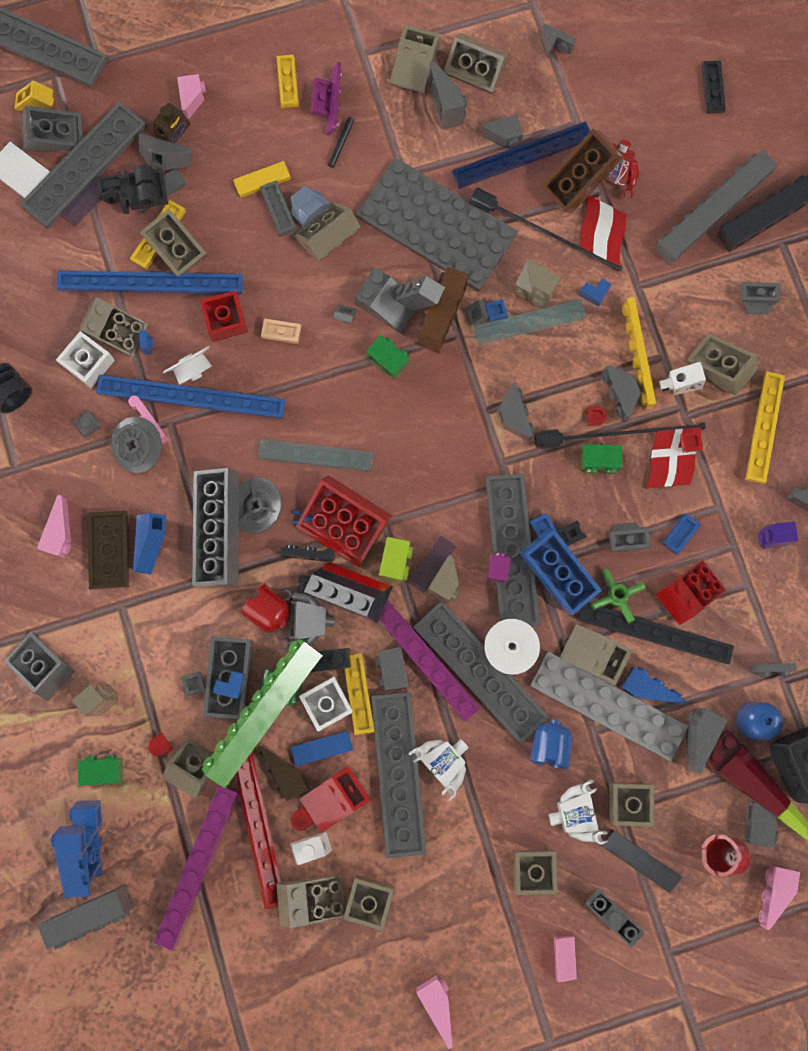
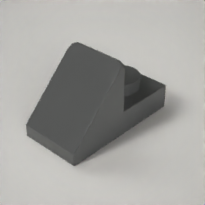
(557, 39)

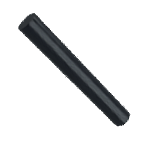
(341, 141)

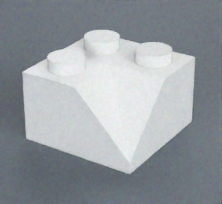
(85, 359)
(326, 704)

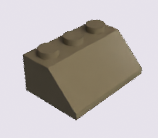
(475, 62)
(327, 230)
(173, 243)

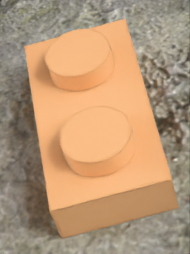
(281, 331)

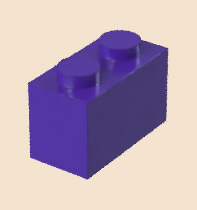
(778, 535)

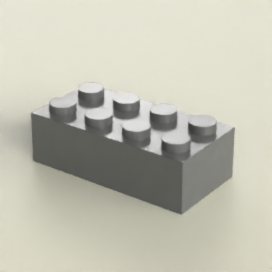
(224, 657)
(90, 915)

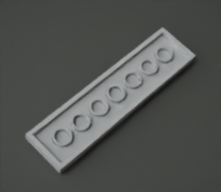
(609, 706)

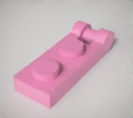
(138, 406)

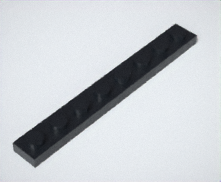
(657, 634)

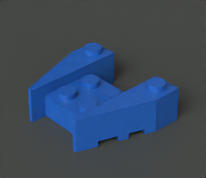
(79, 848)

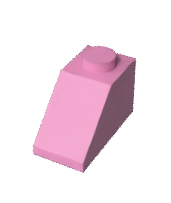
(191, 93)

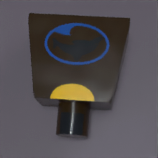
(170, 123)

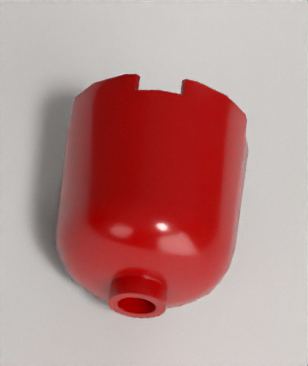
(267, 610)
(720, 856)

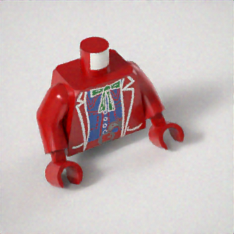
(627, 170)

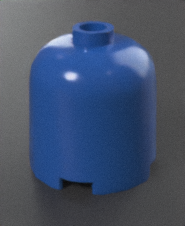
(753, 719)
(552, 745)

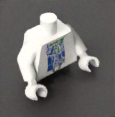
(444, 762)
(578, 814)

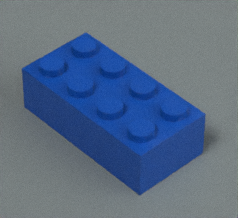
(560, 571)

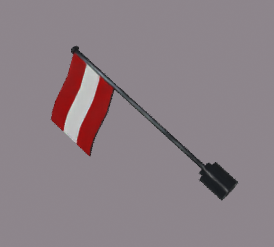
(600, 231)

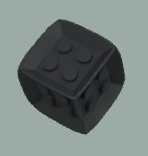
(791, 761)

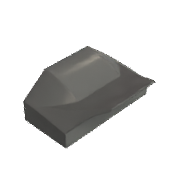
(759, 296)
(629, 537)

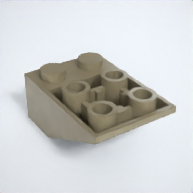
(413, 58)
(112, 327)
(596, 654)
(310, 901)

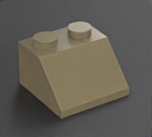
(446, 582)
(186, 768)

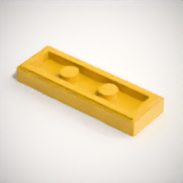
(287, 81)
(251, 182)

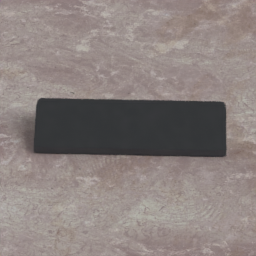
(641, 861)

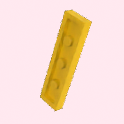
(144, 253)
(359, 696)

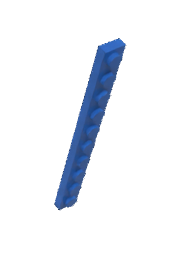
(149, 282)
(191, 396)

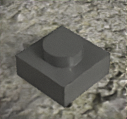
(477, 312)
(344, 313)
(87, 424)
(193, 683)

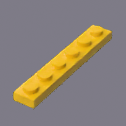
(640, 360)
(765, 427)

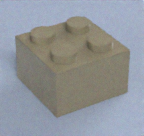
(631, 804)

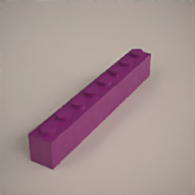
(427, 662)
(196, 867)

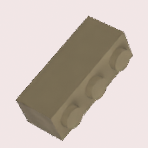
(95, 700)

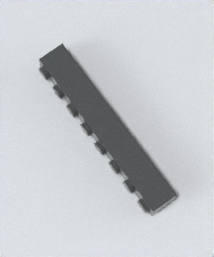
(712, 210)

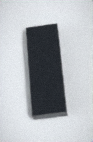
(713, 87)

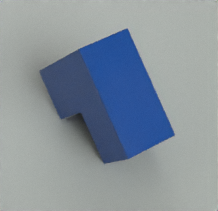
(595, 294)
(232, 688)

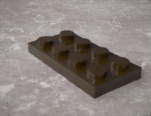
(108, 550)

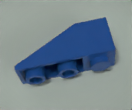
(148, 541)
(642, 686)

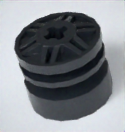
(13, 389)

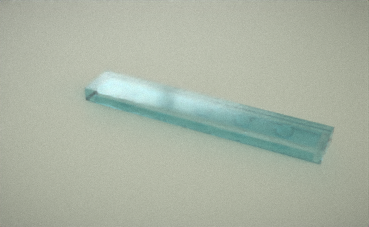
(530, 322)
(315, 455)

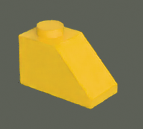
(34, 95)

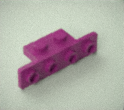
(325, 98)

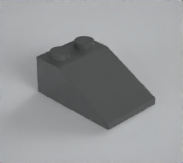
(447, 98)
(50, 129)
(378, 299)
(39, 666)
(702, 735)

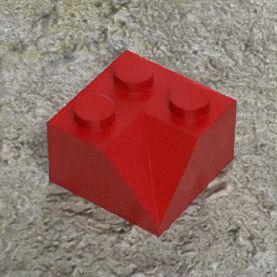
(223, 316)

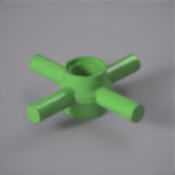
(620, 589)

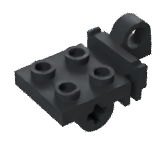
(138, 189)

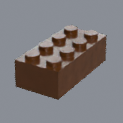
(582, 171)
(440, 316)

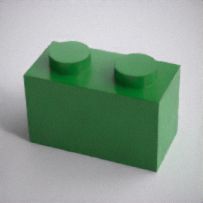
(388, 357)
(601, 458)
(100, 771)

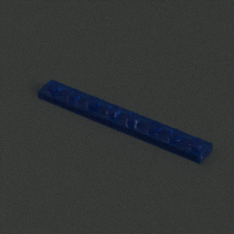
(520, 155)

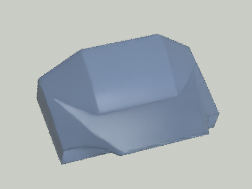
(307, 205)

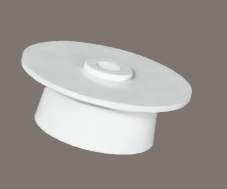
(190, 366)
(512, 646)

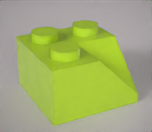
(394, 560)

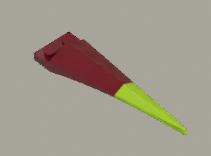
(741, 769)

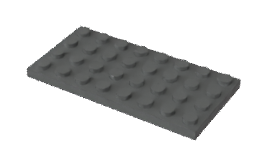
(436, 223)

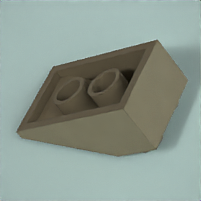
(724, 363)

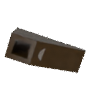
(288, 777)

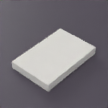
(20, 170)

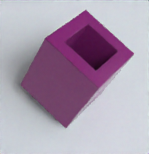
(498, 568)

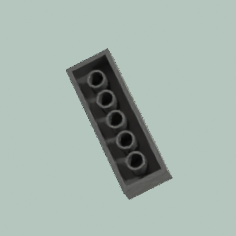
(215, 528)

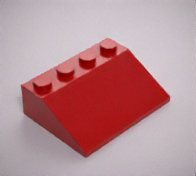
(343, 520)

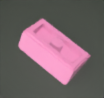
(565, 958)

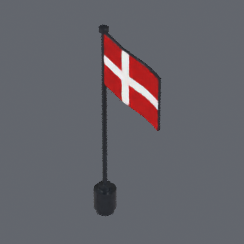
(667, 463)

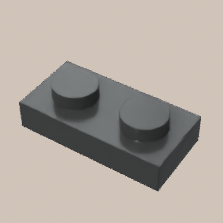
(765, 669)

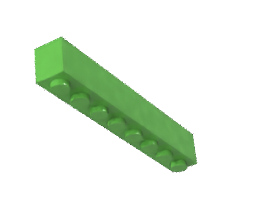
(261, 713)

